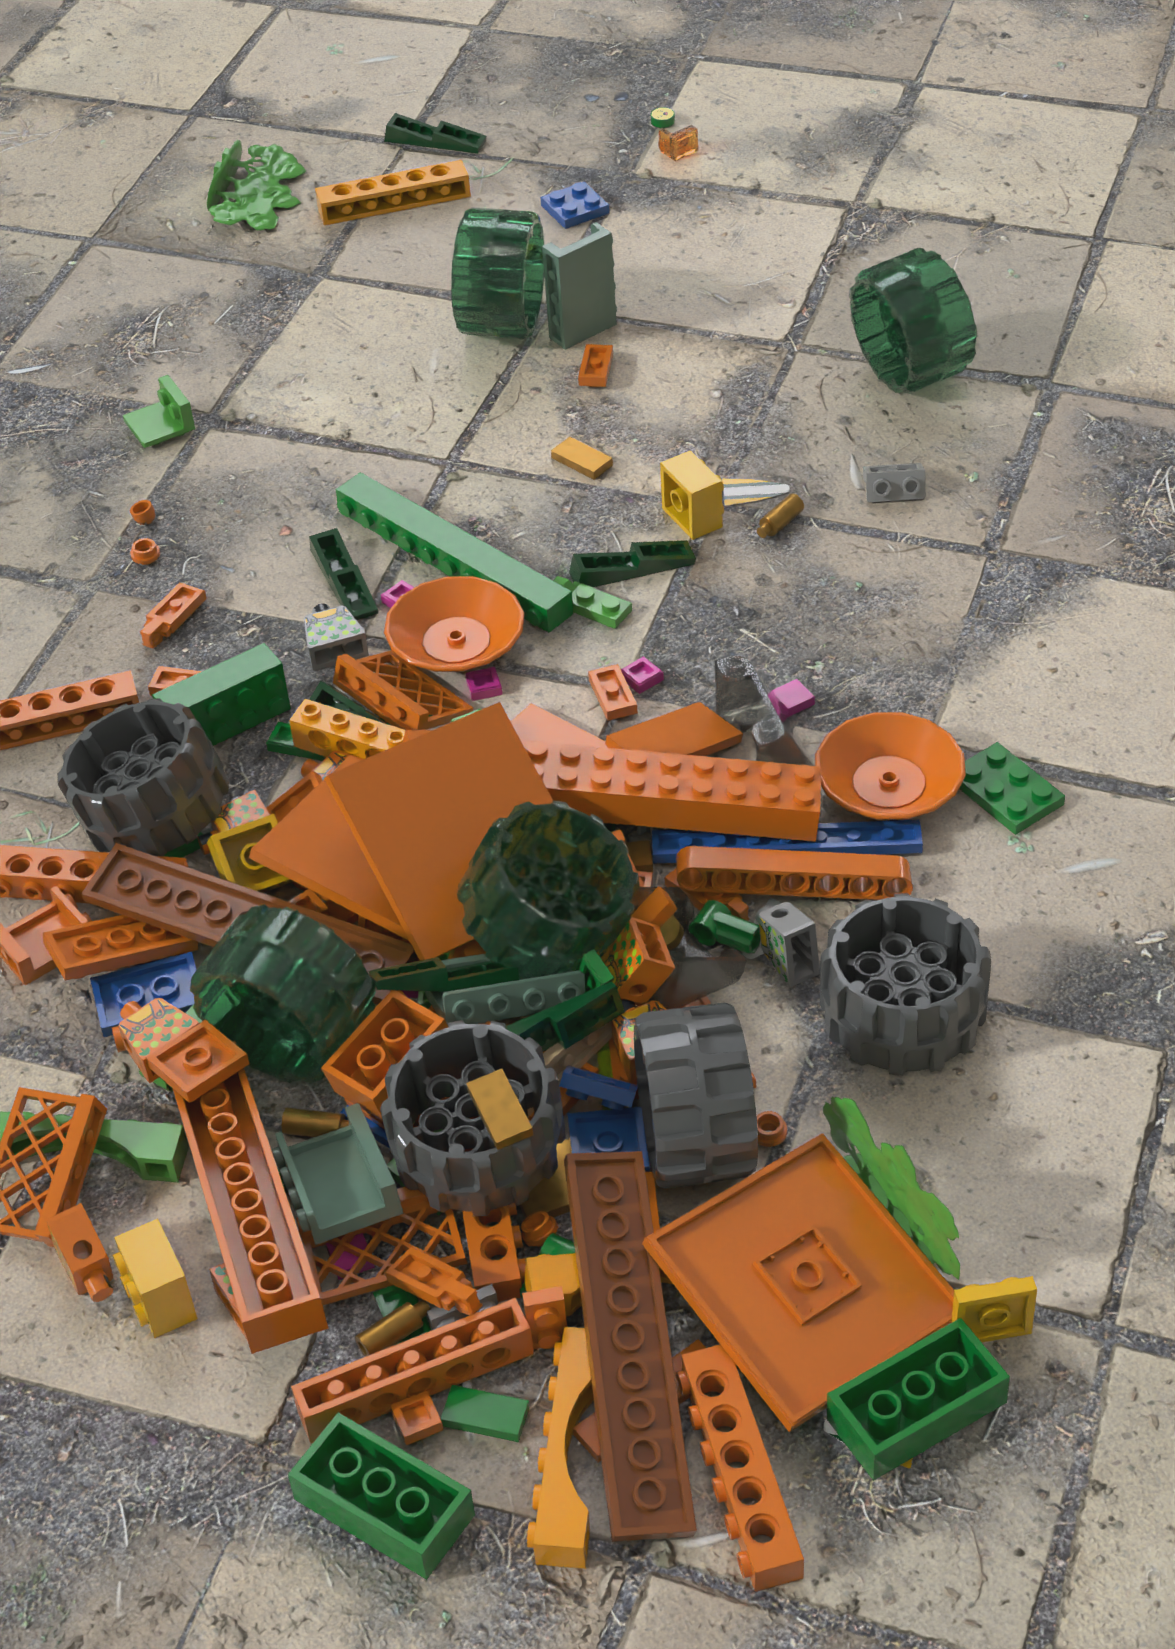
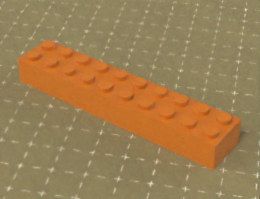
(682, 790)
(251, 1216)

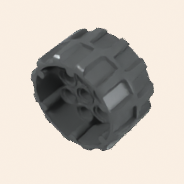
(143, 778)
(913, 983)
(696, 1095)
(437, 1161)

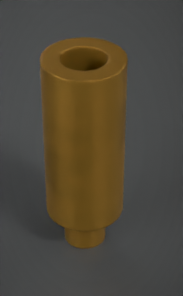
(780, 515)
(311, 1122)
(392, 1328)

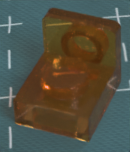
(679, 143)

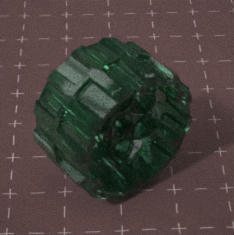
(498, 273)
(913, 320)
(547, 889)
(283, 991)

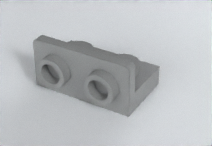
(894, 482)

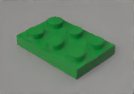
(1009, 788)

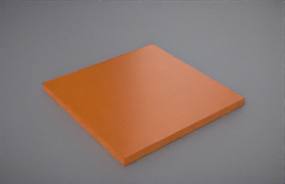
(427, 811)
(323, 855)
(803, 1278)

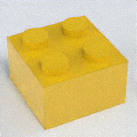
(692, 494)
(232, 851)
(153, 1279)

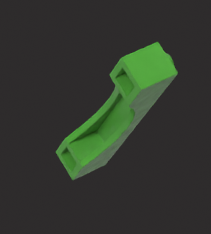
(147, 1148)

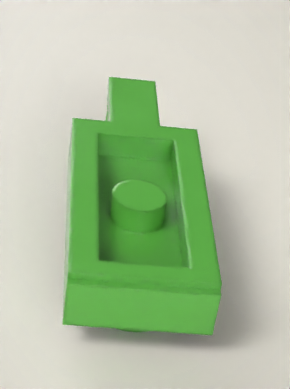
(596, 604)

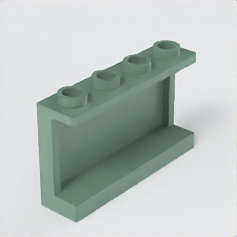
(580, 287)
(504, 999)
(338, 1179)

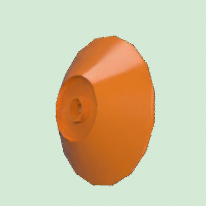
(454, 623)
(890, 765)

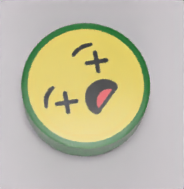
(662, 117)

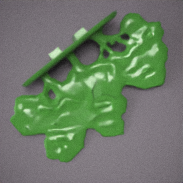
(258, 191)
(894, 1182)

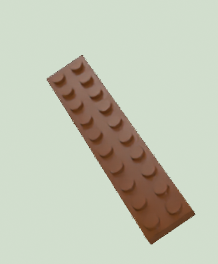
(206, 906)
(628, 1349)

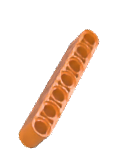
(792, 873)

